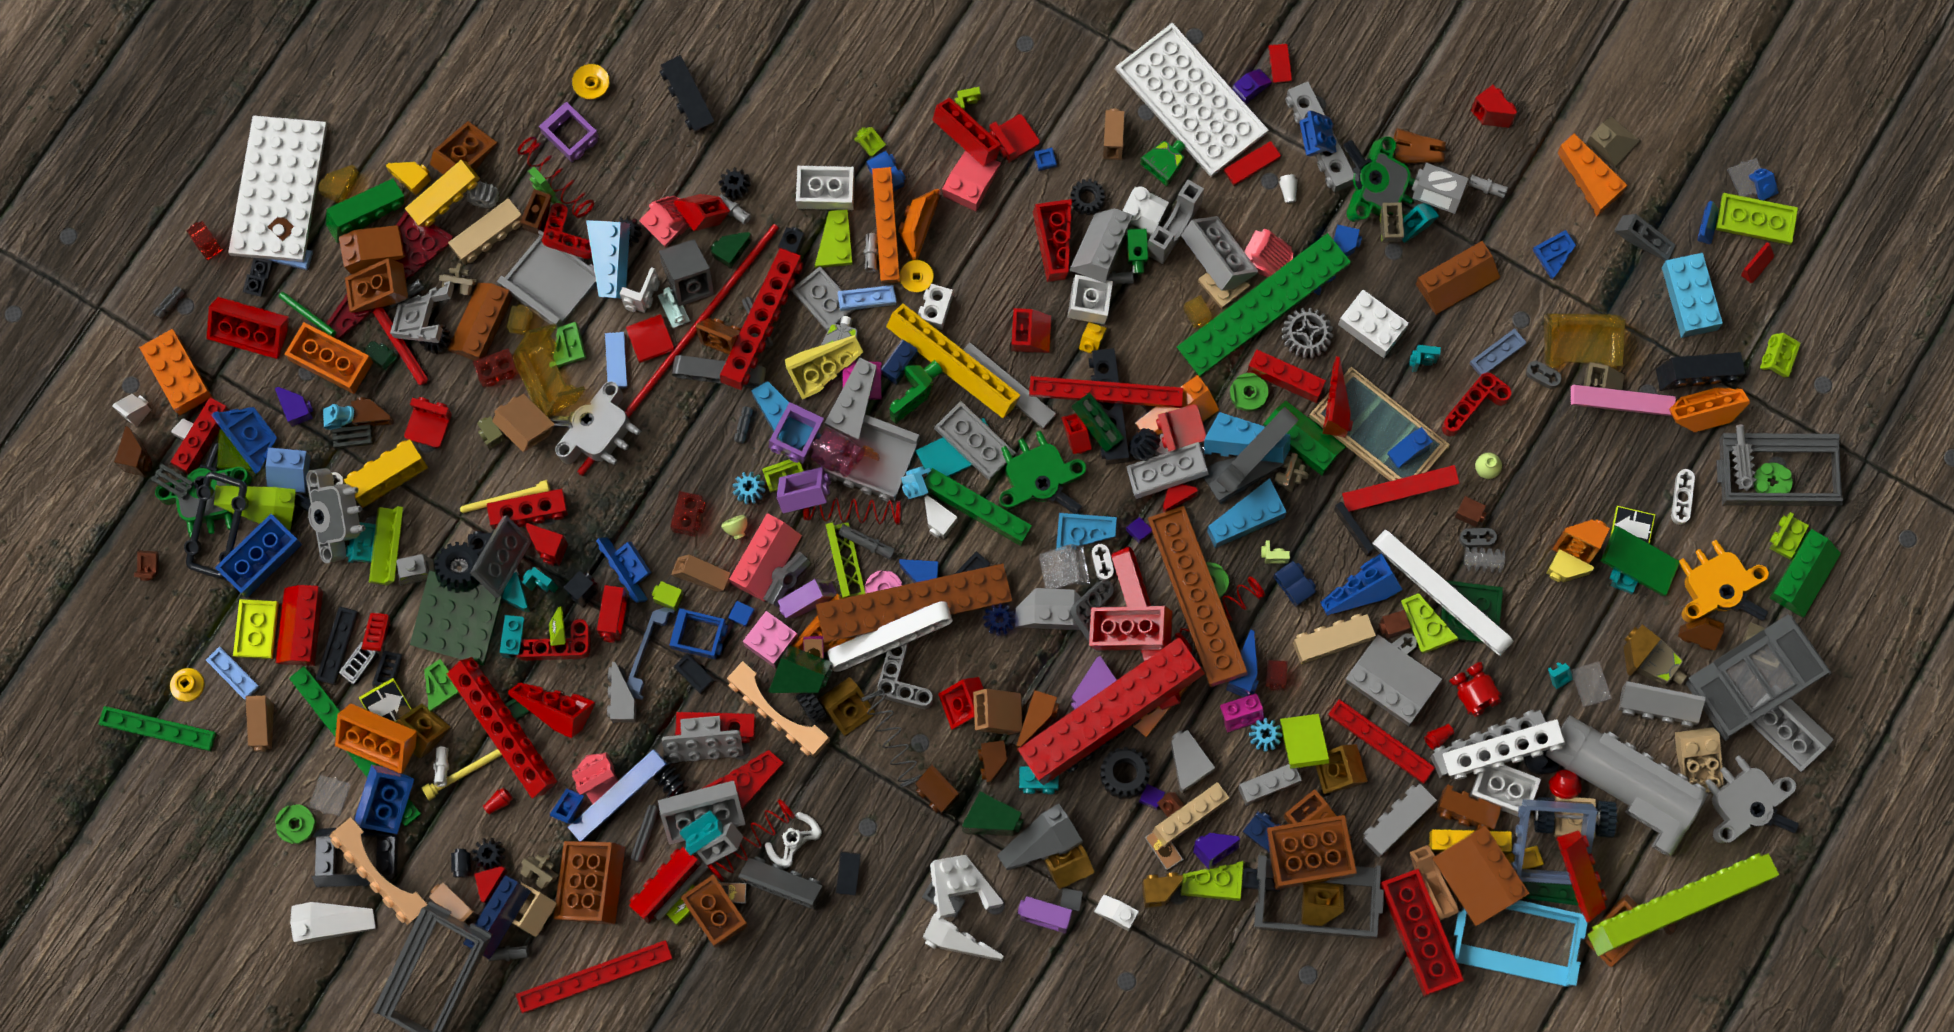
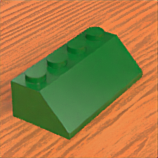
(1309, 442)
(1806, 573)

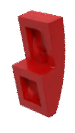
(1279, 63)

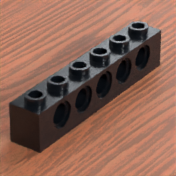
(1107, 359)

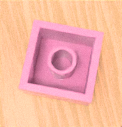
(770, 639)

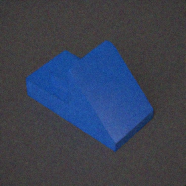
(567, 806)

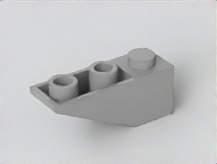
(622, 702)

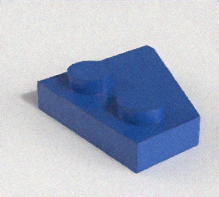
(1554, 252)

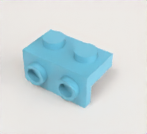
(914, 483)

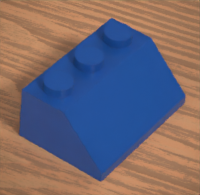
(383, 800)

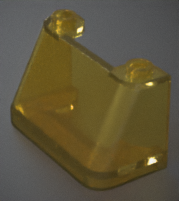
(1583, 339)

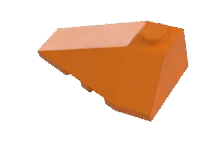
(1193, 393)

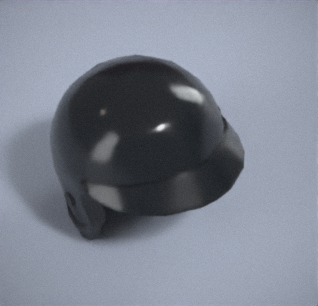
(1541, 764)

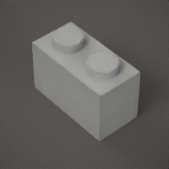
(722, 845)

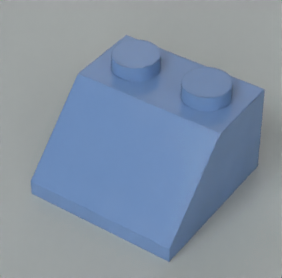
(287, 469)

